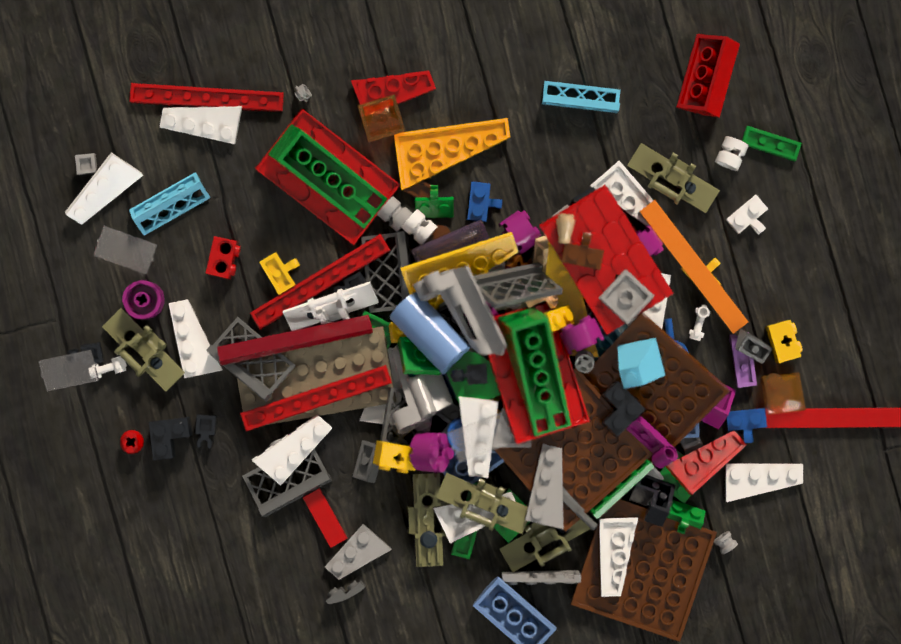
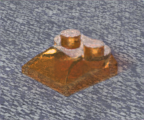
(381, 118)
(783, 393)

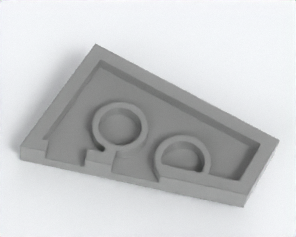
(357, 551)

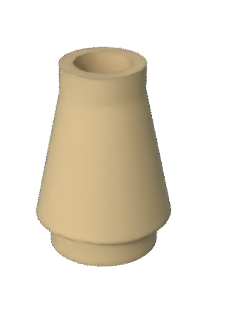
(565, 226)

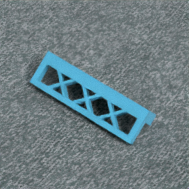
(579, 103)
(166, 201)

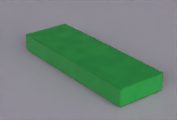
(771, 143)

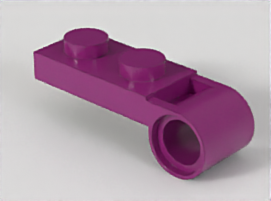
(662, 450)

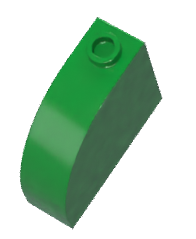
(478, 391)

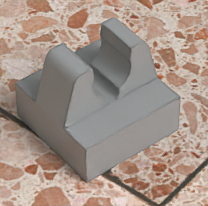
(86, 164)

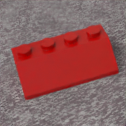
(708, 75)

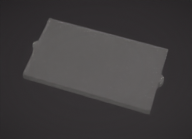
(125, 250)
(68, 370)
(480, 437)

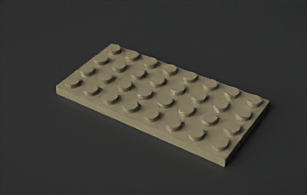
(322, 366)

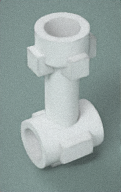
(701, 313)
(118, 365)

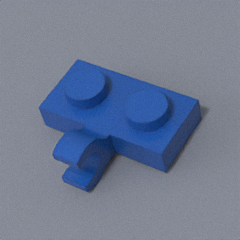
(480, 201)
(746, 421)

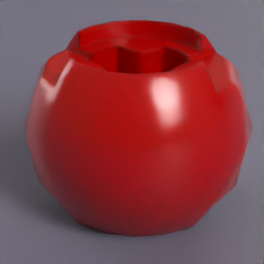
(138, 443)

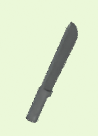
(578, 510)

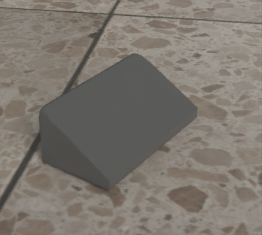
(752, 346)
(364, 467)

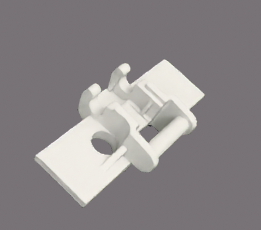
(330, 307)

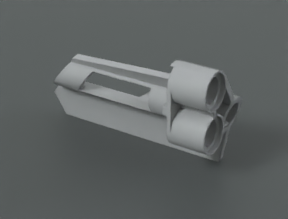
(464, 296)
(424, 398)

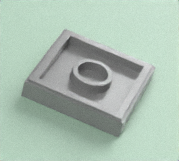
(626, 297)

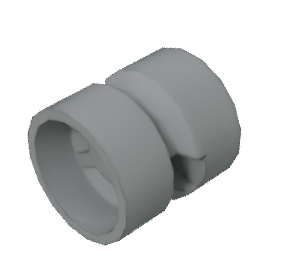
(394, 213)

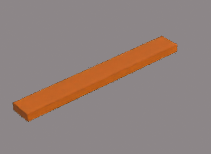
(694, 266)

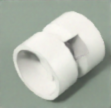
(728, 159)
(419, 227)

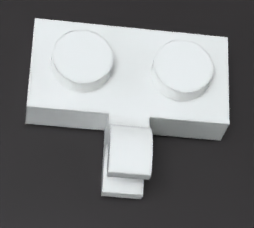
(748, 215)

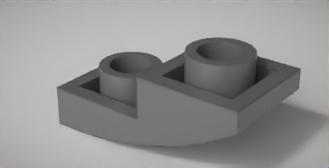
(338, 595)

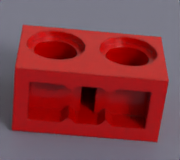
(217, 256)

